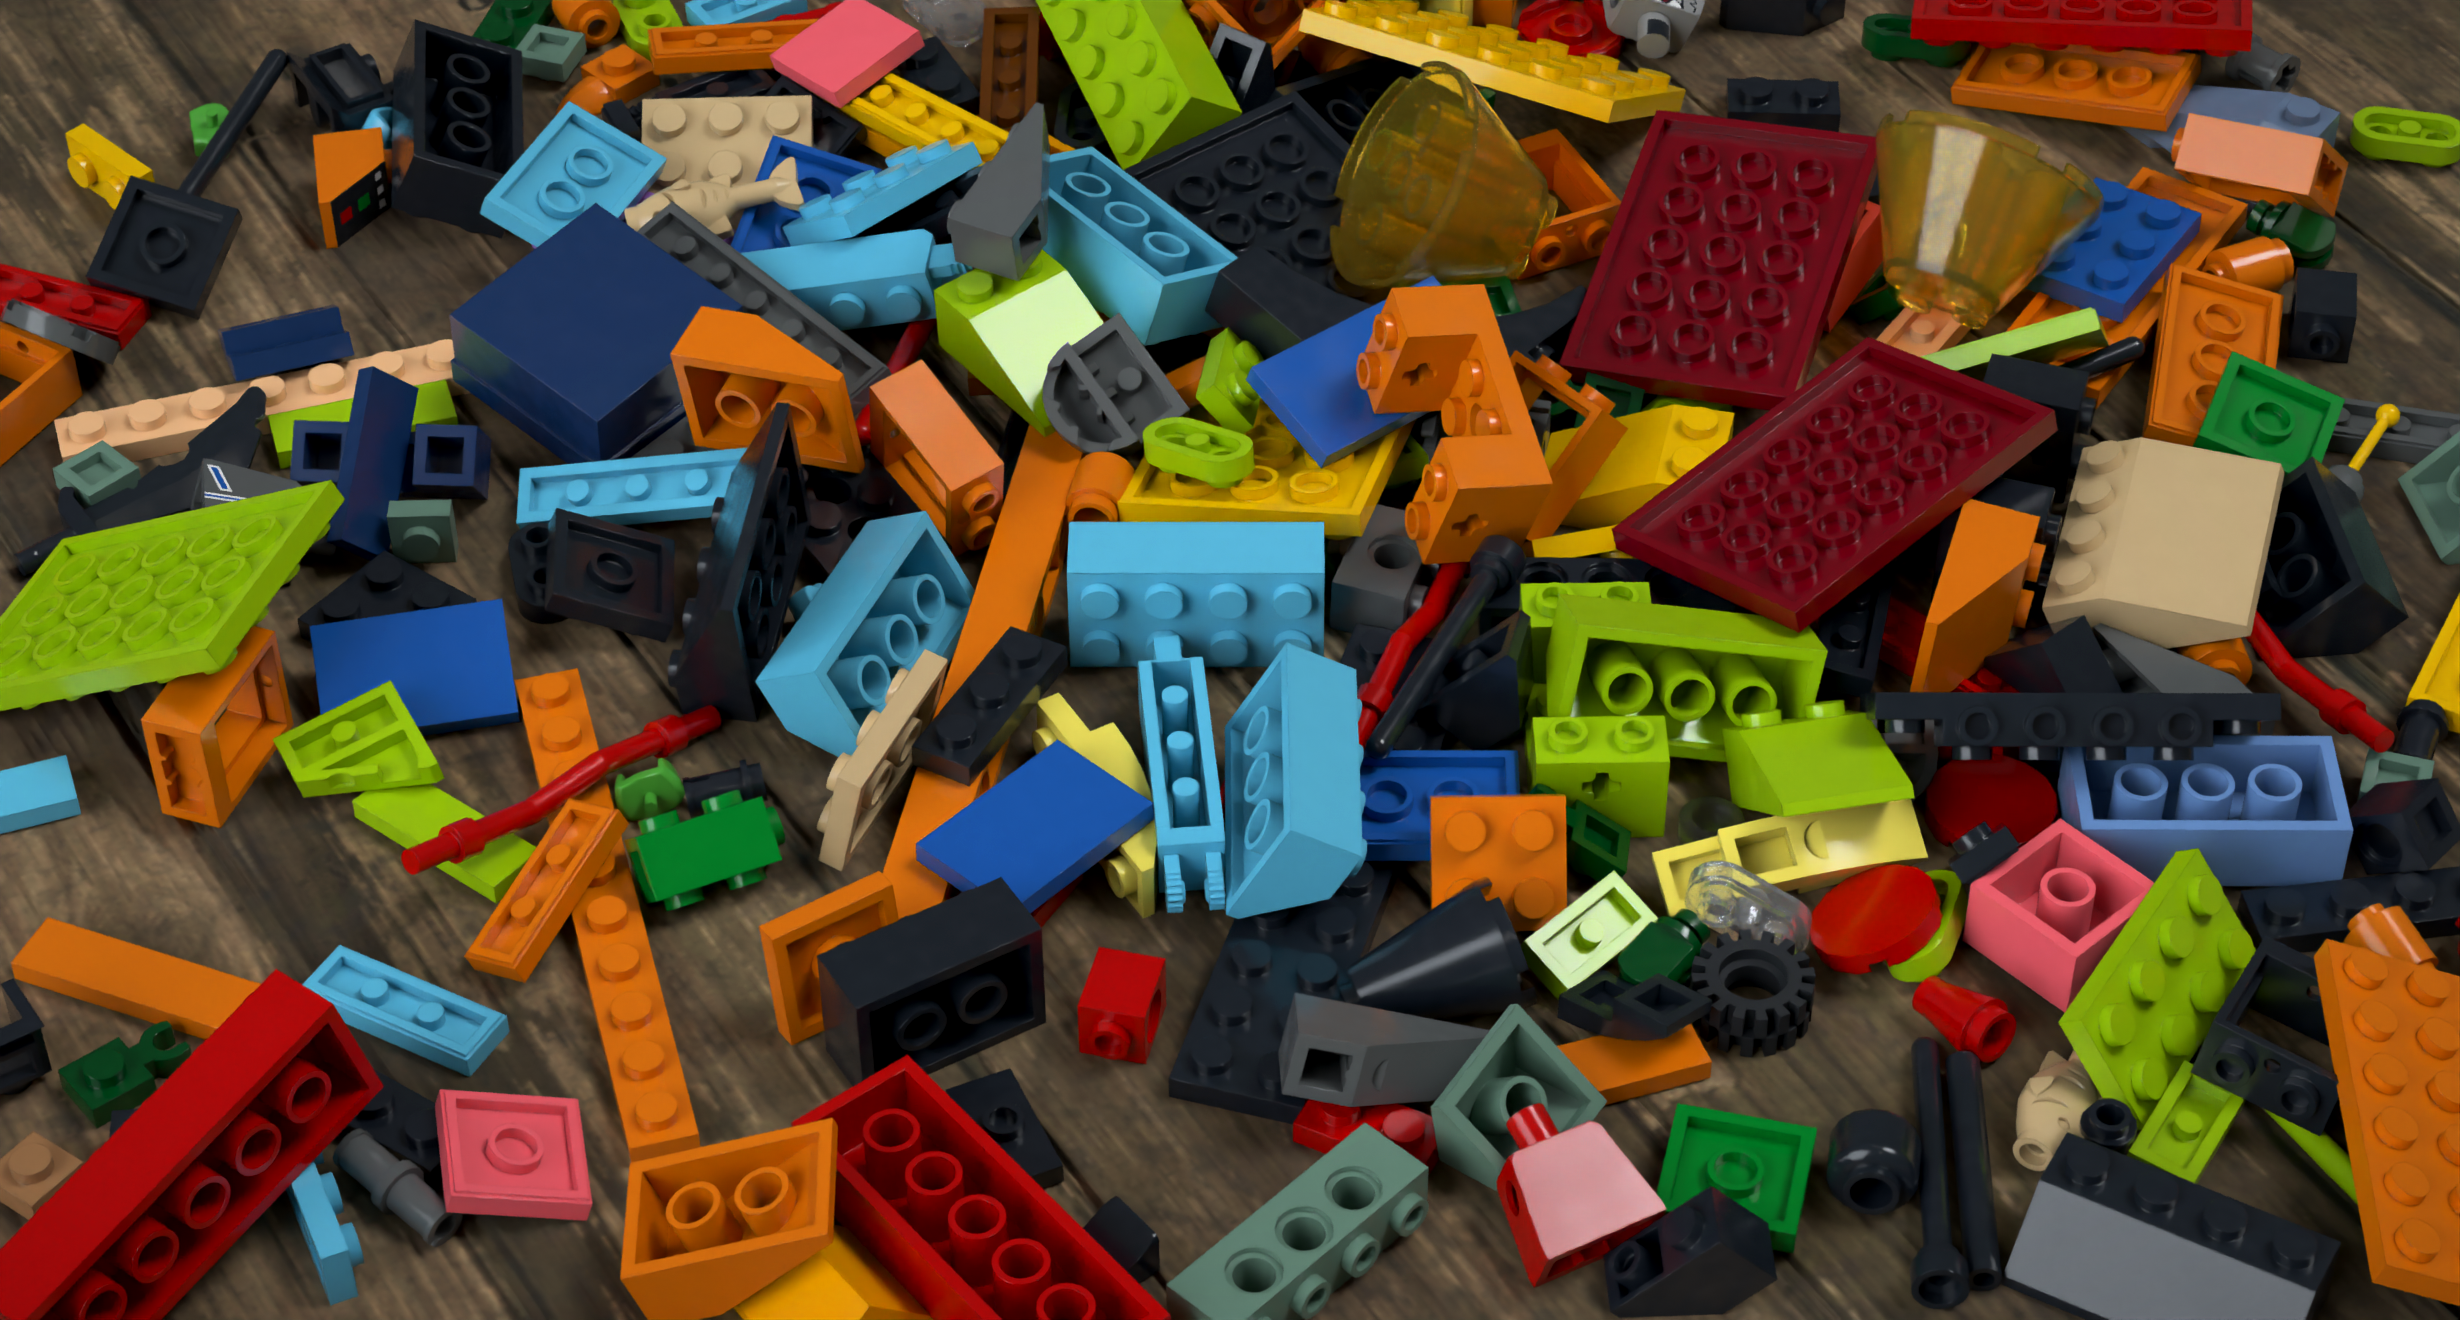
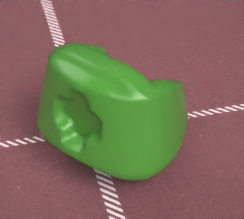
(204, 124)
(649, 792)

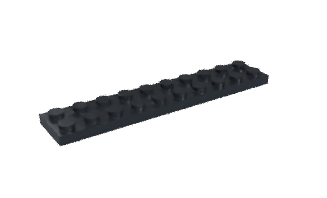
(1303, 949)

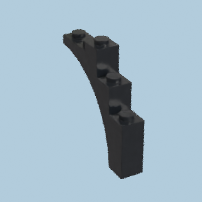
(1280, 308)

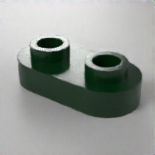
(1890, 40)

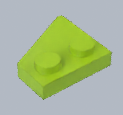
(359, 748)

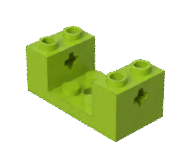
(1601, 760)

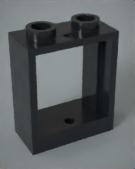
(2236, 1060)

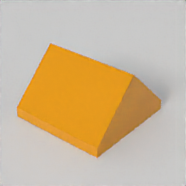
(835, 1285)

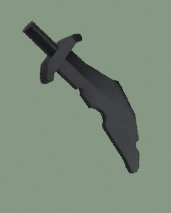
(163, 490)

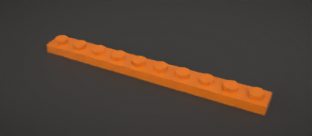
(613, 940)

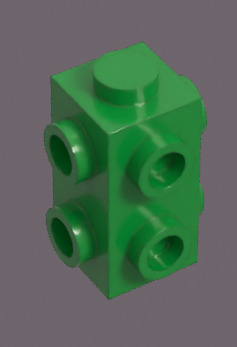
(724, 843)

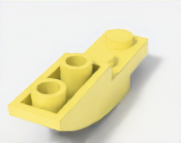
(1800, 849)
(1133, 864)

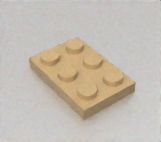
(721, 134)
(881, 761)

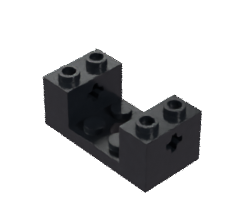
(2045, 471)

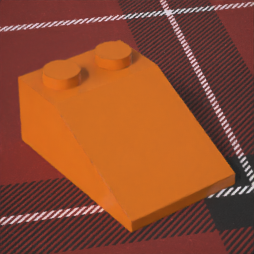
(736, 371)
(1978, 594)
(727, 1219)

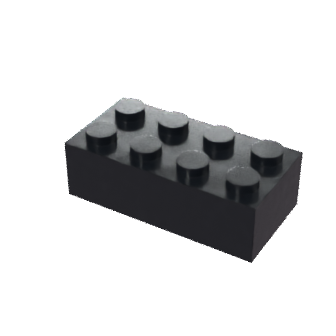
(454, 125)

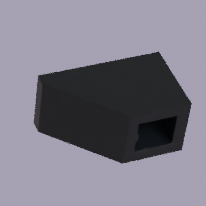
(1691, 1261)

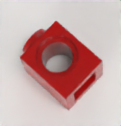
(1122, 1005)

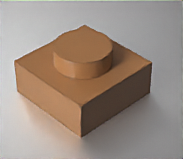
(34, 1173)

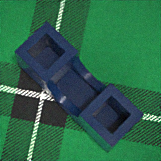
(438, 462)

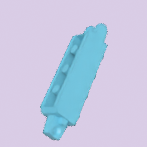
(866, 277)
(1182, 775)

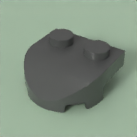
(1107, 391)

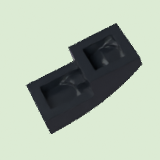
(1631, 1011)

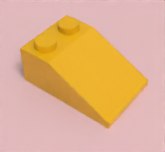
(1647, 459)

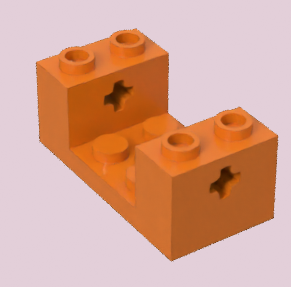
(1448, 355)

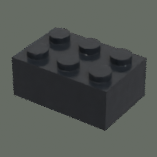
(934, 984)

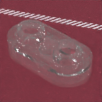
(950, 20)
(1736, 899)

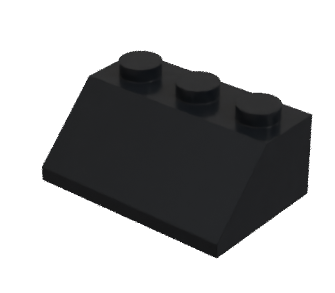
(2327, 569)

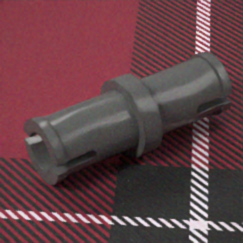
(396, 1187)

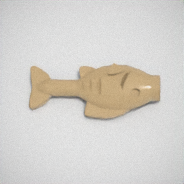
(717, 201)
(2051, 1108)

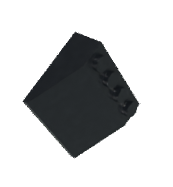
(745, 576)

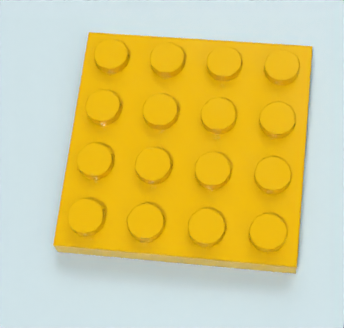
(1280, 489)

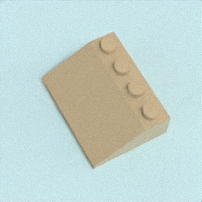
(2165, 541)

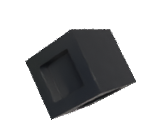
(2322, 315)
(2403, 826)

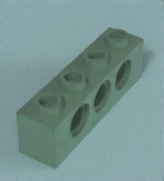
(1308, 1236)

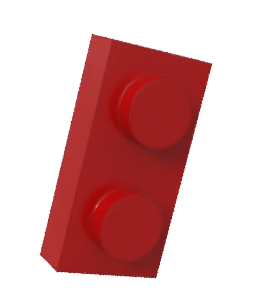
(1327, 1124)

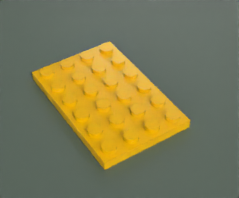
(1496, 58)

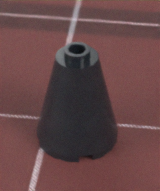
(1446, 963)

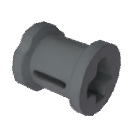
(2264, 67)

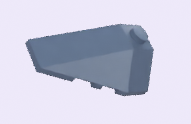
(2248, 106)

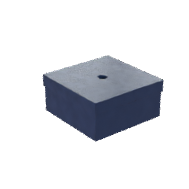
(583, 339)

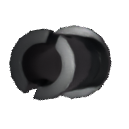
(2421, 729)
(745, 778)
(2109, 1124)

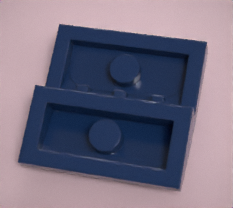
(285, 342)

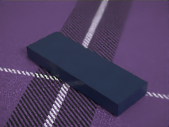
(372, 462)

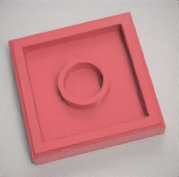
(847, 51)
(512, 1155)

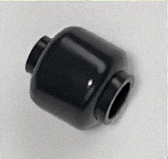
(1873, 1161)

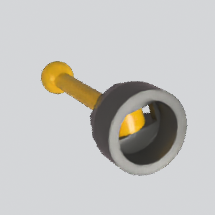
(2386, 417)

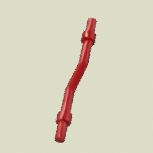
(1377, 693)
(2336, 706)
(468, 837)

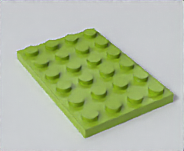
(155, 596)

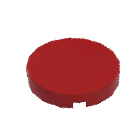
(1571, 23)
(1991, 792)
(1876, 918)

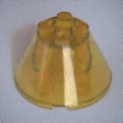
(1436, 188)
(1972, 213)

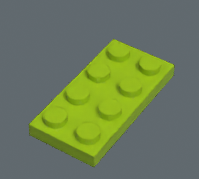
(2159, 986)

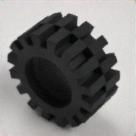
(1757, 965)

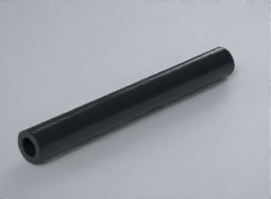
(1973, 1170)

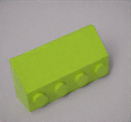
(1677, 664)

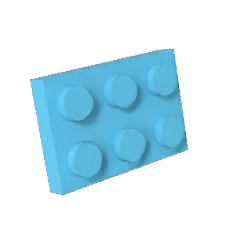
(569, 170)
(877, 196)

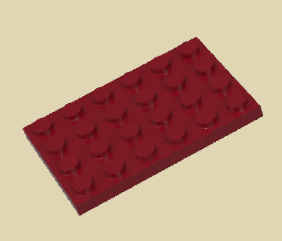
(1723, 259)
(1834, 482)

